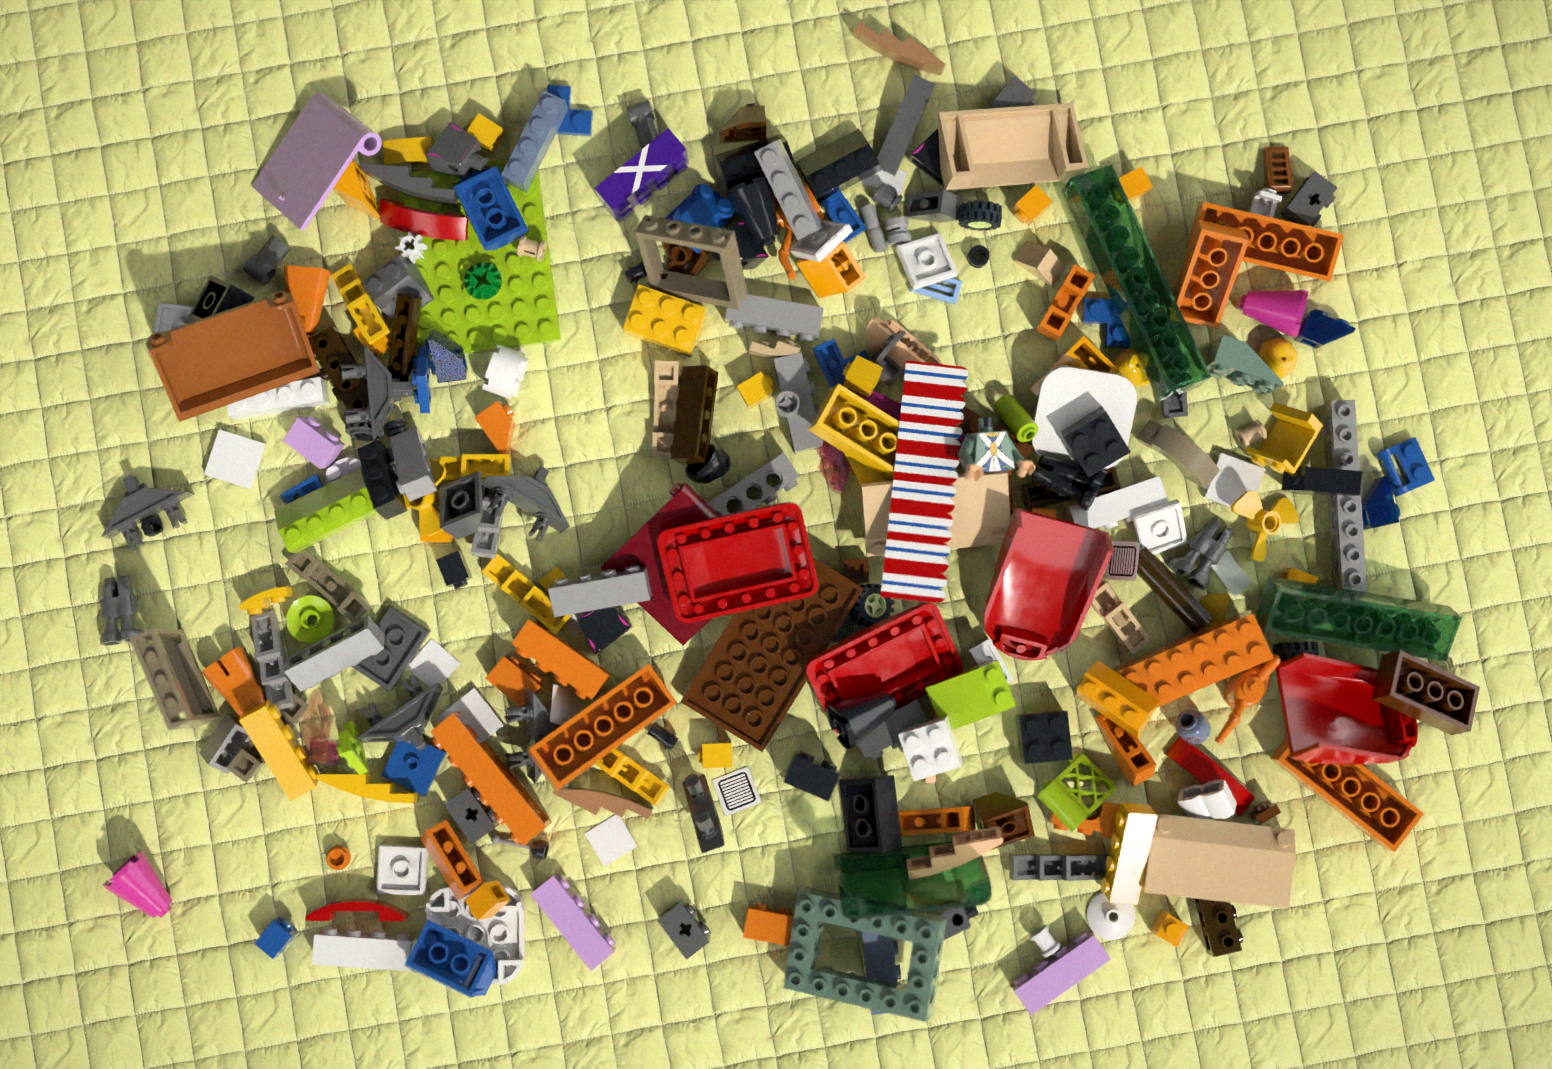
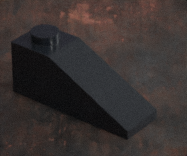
(1323, 482)

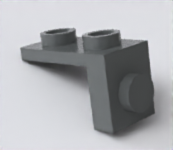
(891, 370)

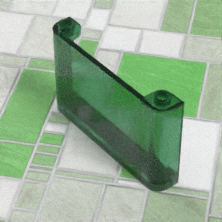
(880, 884)

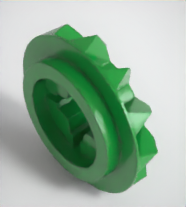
(483, 291)

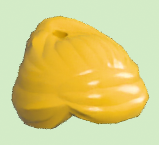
(1279, 356)
(1131, 367)

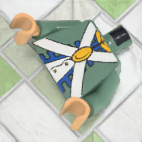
(991, 452)

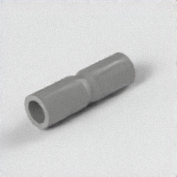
(874, 231)

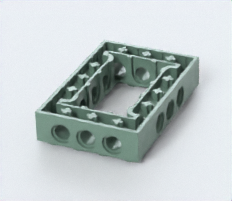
(908, 1000)

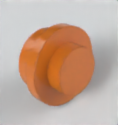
(338, 857)

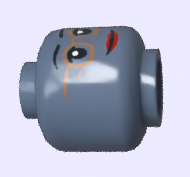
(1193, 726)

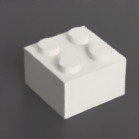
(930, 748)

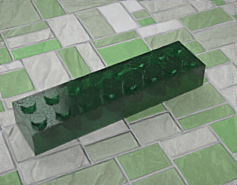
(1357, 618)

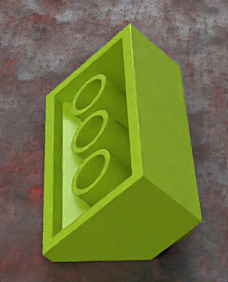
(324, 512)

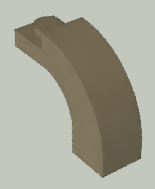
(1181, 451)

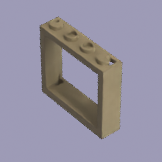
(685, 286)
(174, 678)

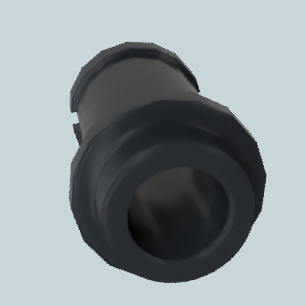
(635, 273)
(663, 736)

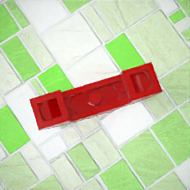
(423, 222)
(1206, 770)
(386, 910)

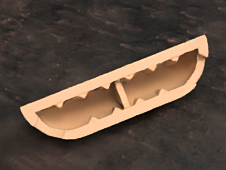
(906, 349)

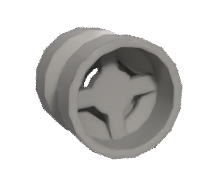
(897, 231)
(787, 400)

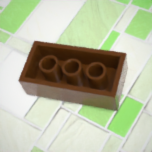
(1425, 692)

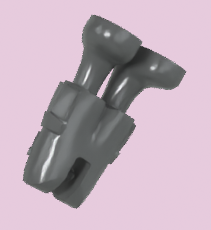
(1208, 548)
(115, 606)

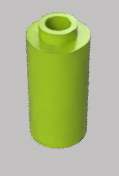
(1016, 418)

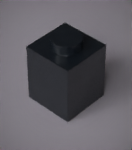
(454, 570)

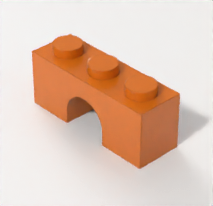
(1065, 302)
(1103, 821)

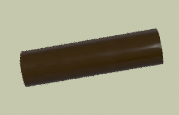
(404, 336)
(1038, 495)
(1171, 591)

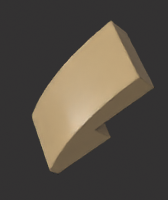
(782, 349)

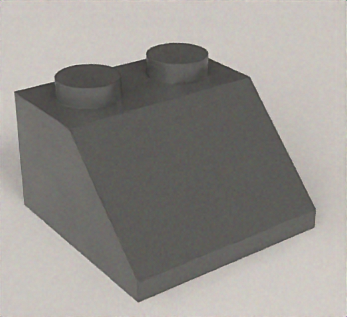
(396, 277)
(461, 505)

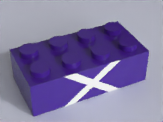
(642, 175)

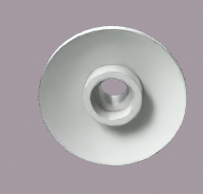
(1099, 922)

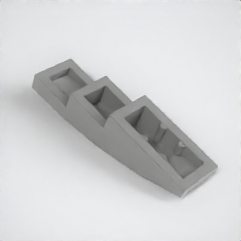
(488, 534)
(271, 657)

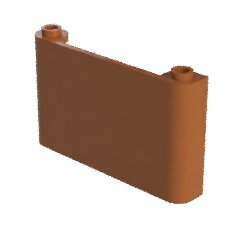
(232, 355)

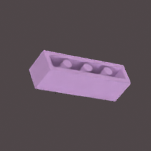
(573, 921)
(1060, 972)

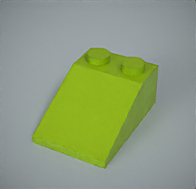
(971, 694)

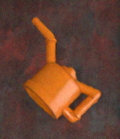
(789, 236)
(1244, 691)

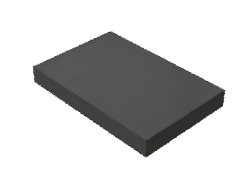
(401, 645)

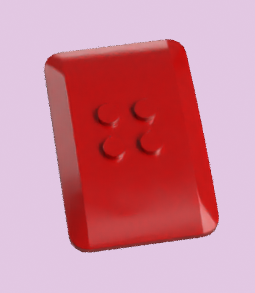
(738, 562)
(890, 656)

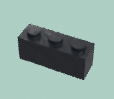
(381, 480)

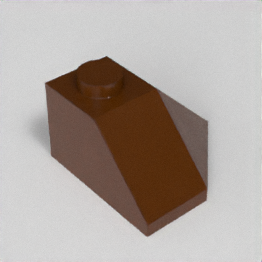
(745, 125)
(685, 260)

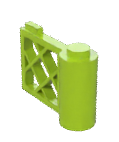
(1067, 802)

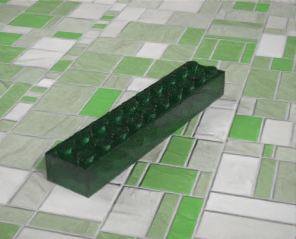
(1135, 283)

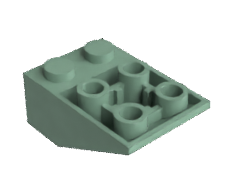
(1241, 365)

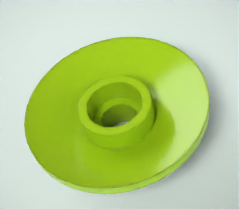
(299, 614)

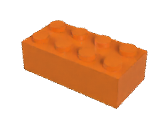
(1209, 272)
(562, 659)

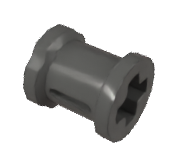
(887, 198)

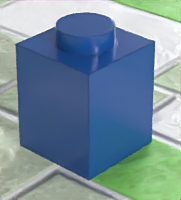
(276, 937)

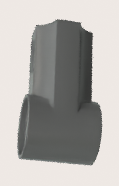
(642, 120)
(263, 265)

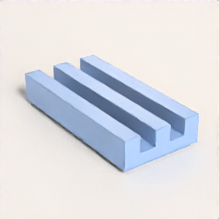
(955, 292)

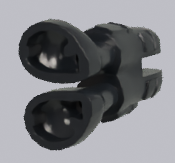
(1061, 475)

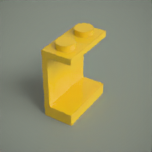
(1287, 440)

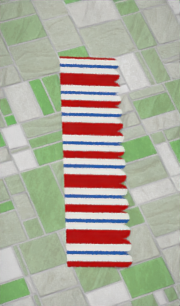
(923, 482)

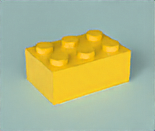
(665, 320)

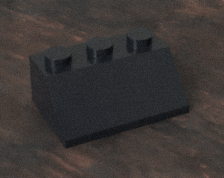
(742, 164)
(839, 165)
(870, 814)

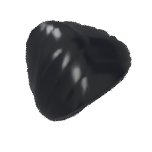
(717, 466)

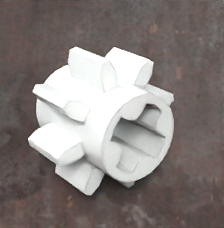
(408, 241)

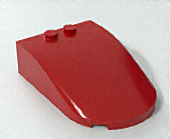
(1043, 584)
(1333, 714)

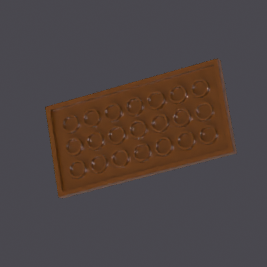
(763, 658)

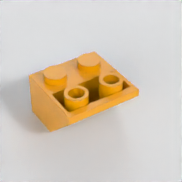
(834, 274)

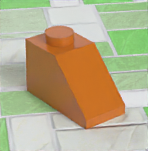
(498, 425)

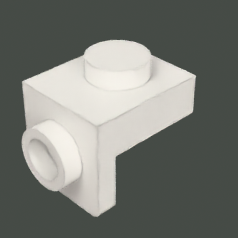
(1264, 202)

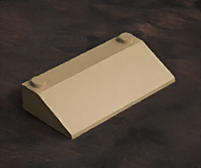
(1010, 146)
(978, 516)
(1221, 861)

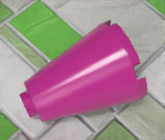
(1276, 308)
(140, 886)

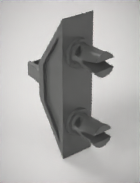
(382, 391)
(530, 495)
(140, 504)
(407, 721)
(537, 728)
(703, 813)

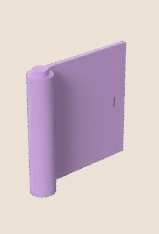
(313, 158)

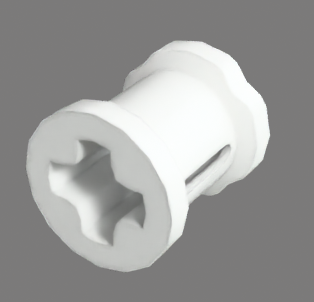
(1045, 941)

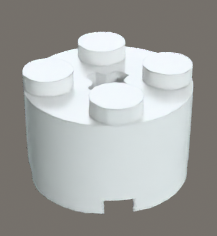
(505, 371)

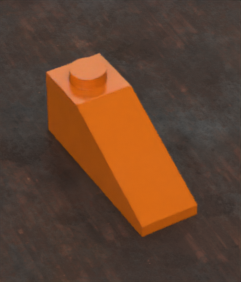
(1128, 751)
(937, 820)

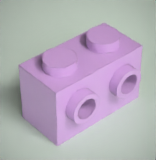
(314, 441)

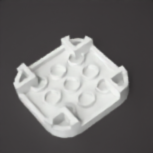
(1074, 393)
(501, 933)

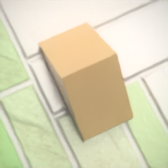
(1040, 262)

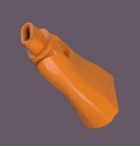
(308, 290)
(235, 680)

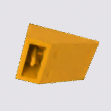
(1084, 356)

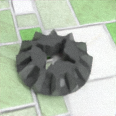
(362, 431)

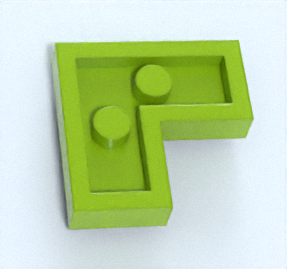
(352, 748)

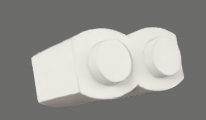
(1207, 800)

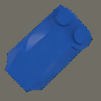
(490, 208)
(704, 208)
(452, 960)

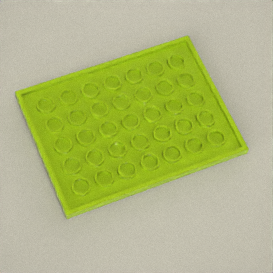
(523, 308)

